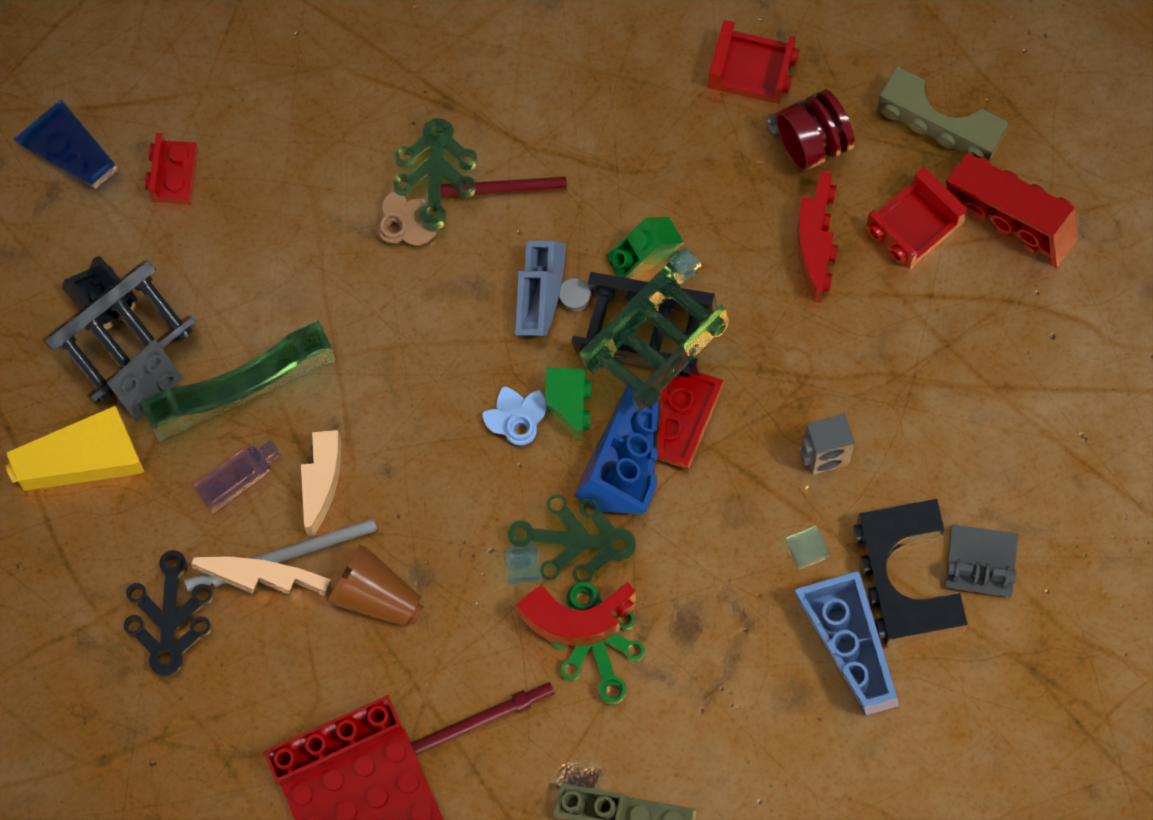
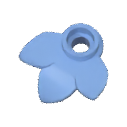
(515, 412)

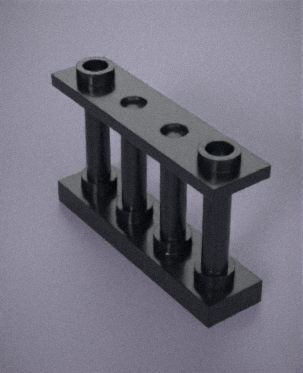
(609, 288)
(115, 299)

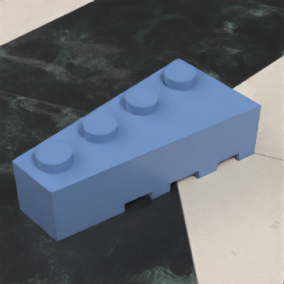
(848, 631)

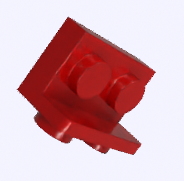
(171, 170)

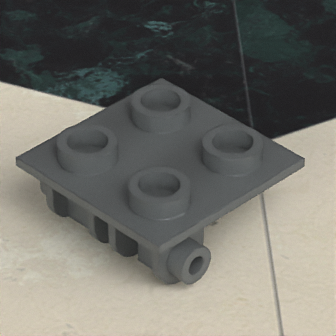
(144, 377)
(982, 561)

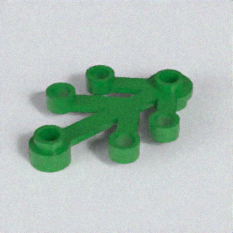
(599, 649)

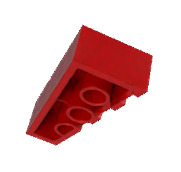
(1016, 207)

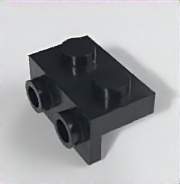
(90, 284)

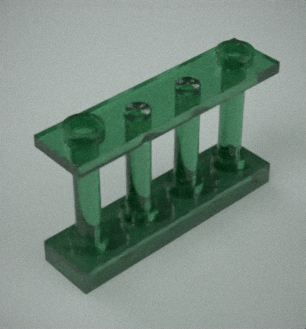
(645, 308)

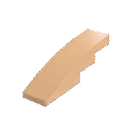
(247, 572)

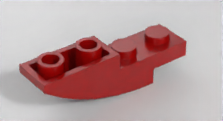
(814, 240)

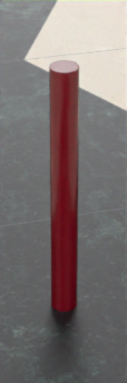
(509, 186)

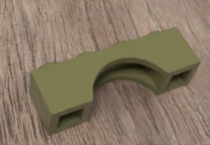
(906, 101)

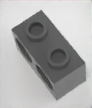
(827, 444)

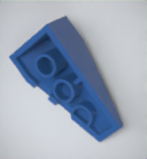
(623, 462)

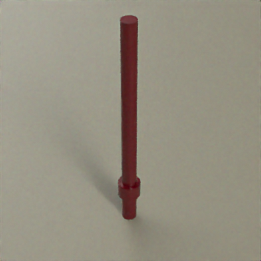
(520, 702)

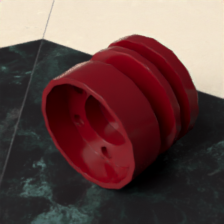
(815, 130)

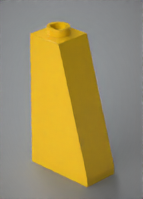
(76, 454)

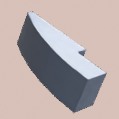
(539, 287)

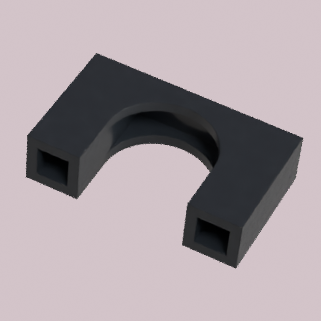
(901, 617)

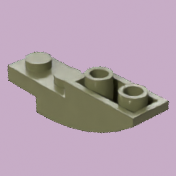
(596, 804)

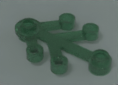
(435, 167)
(578, 539)

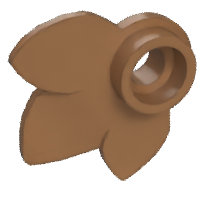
(408, 219)

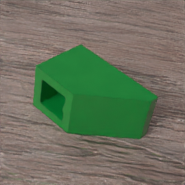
(645, 247)
(566, 398)

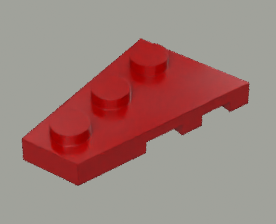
(685, 417)

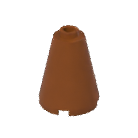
(375, 590)

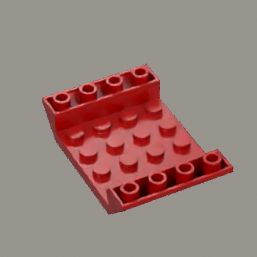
(354, 769)

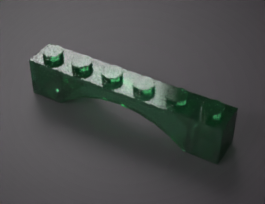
(195, 403)

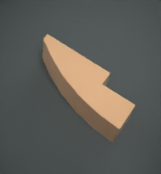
(320, 479)

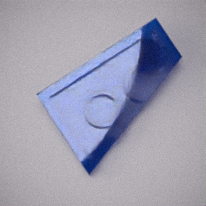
(68, 145)

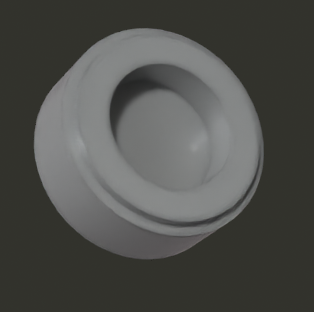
(574, 295)

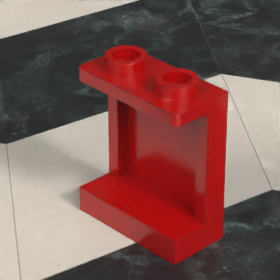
(752, 65)
(917, 219)

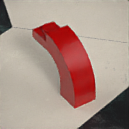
(572, 626)

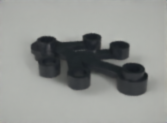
(169, 618)

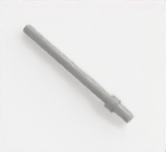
(296, 550)

